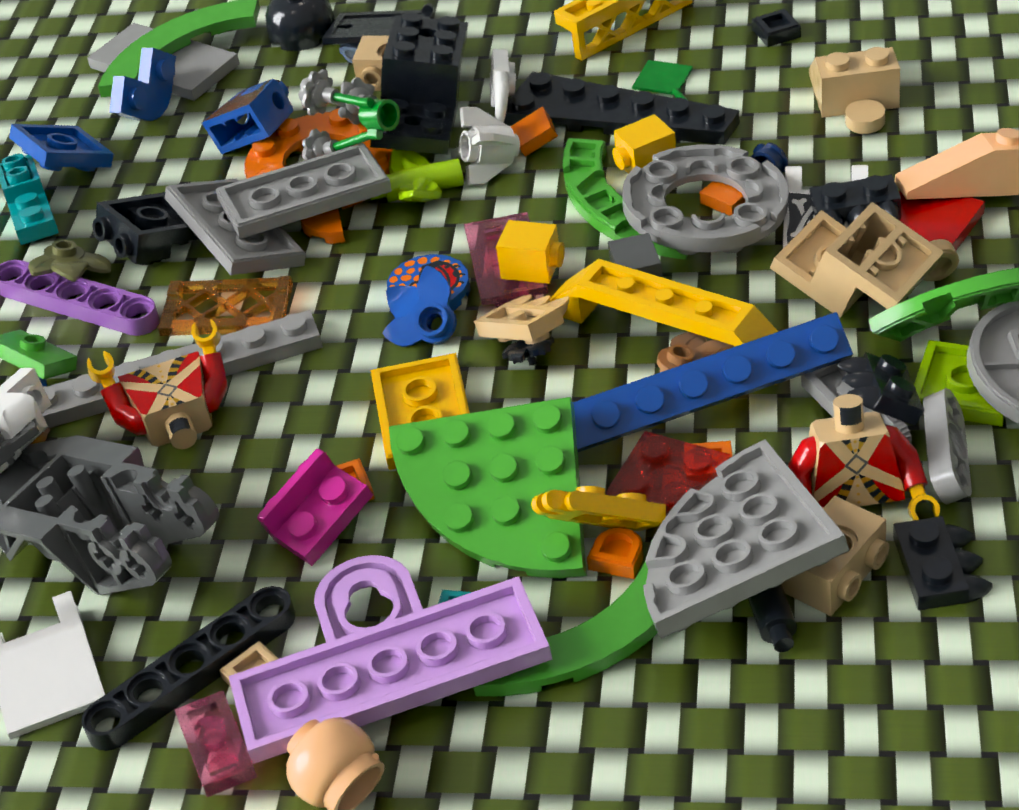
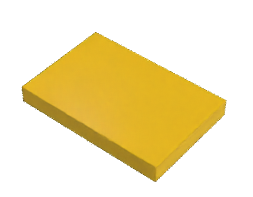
(417, 393)

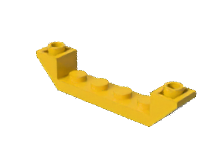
(662, 302)

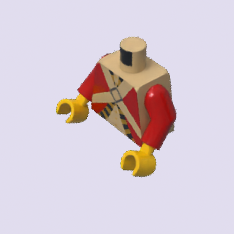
(170, 398)
(859, 460)

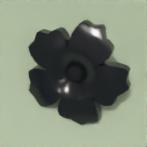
(520, 351)

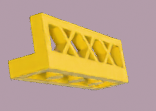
(586, 14)

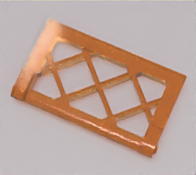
(176, 306)

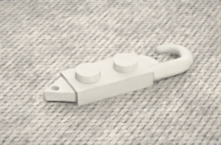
(501, 82)

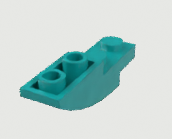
(26, 199)

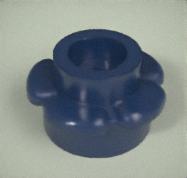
(772, 153)

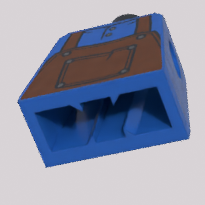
(265, 109)

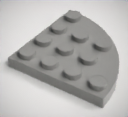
(735, 540)

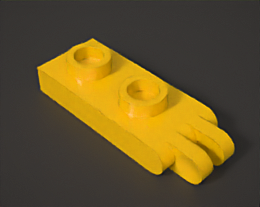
(593, 507)

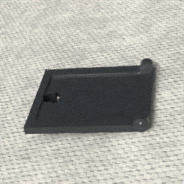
(353, 25)

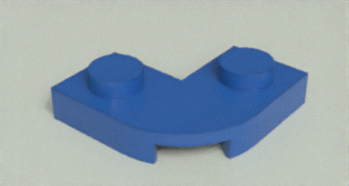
(151, 93)

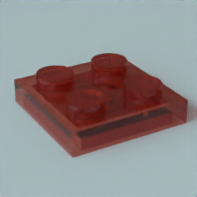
(666, 469)

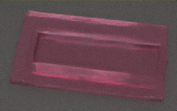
(482, 242)

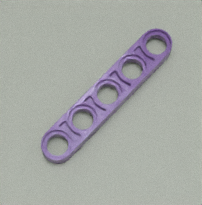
(84, 307)

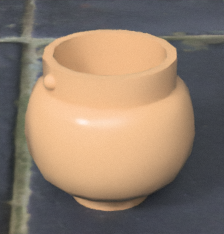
(333, 764)

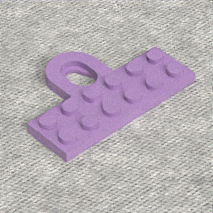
(387, 666)

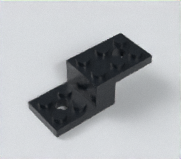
(424, 79)

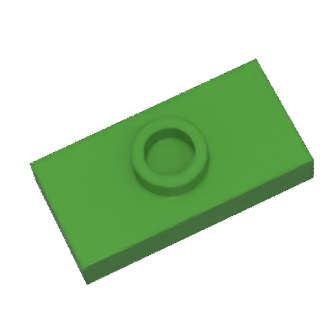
(34, 352)

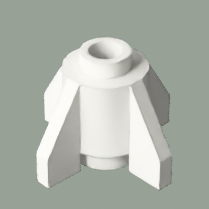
(487, 145)

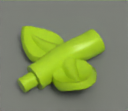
(419, 180)

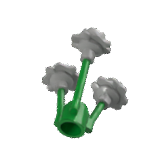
(355, 104)

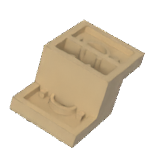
(867, 257)

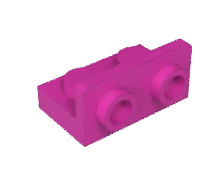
(313, 507)

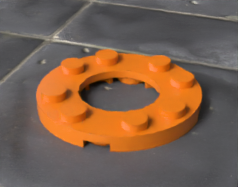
(274, 150)

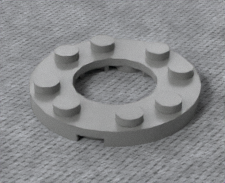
(760, 184)

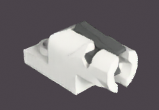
(21, 414)

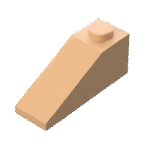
(970, 169)

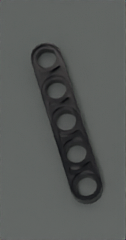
(179, 686)

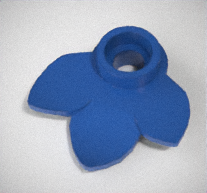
(417, 308)

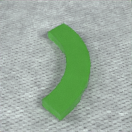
(177, 35)
(594, 197)
(940, 303)
(587, 647)

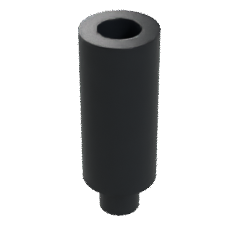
(774, 618)

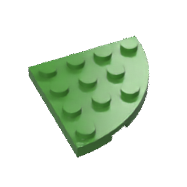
(478, 480)

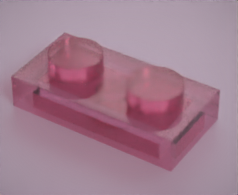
(215, 743)

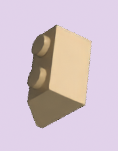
(855, 77)

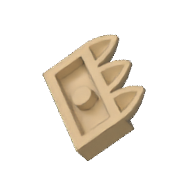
(523, 319)

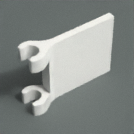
(48, 673)

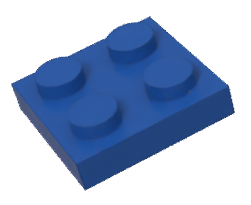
(61, 146)

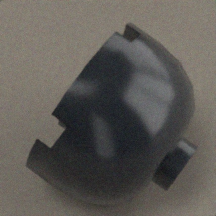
(298, 23)

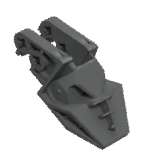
(99, 511)

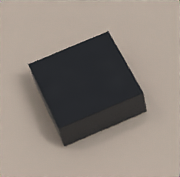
(776, 27)

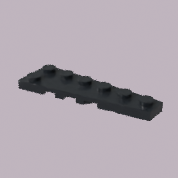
(611, 108)

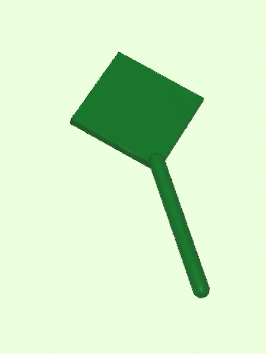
(663, 78)

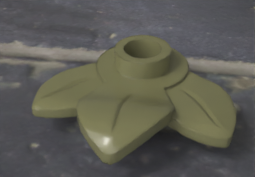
(68, 261)

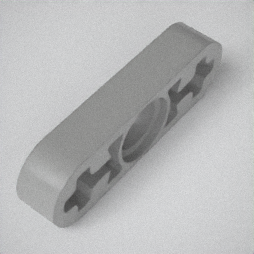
(946, 446)

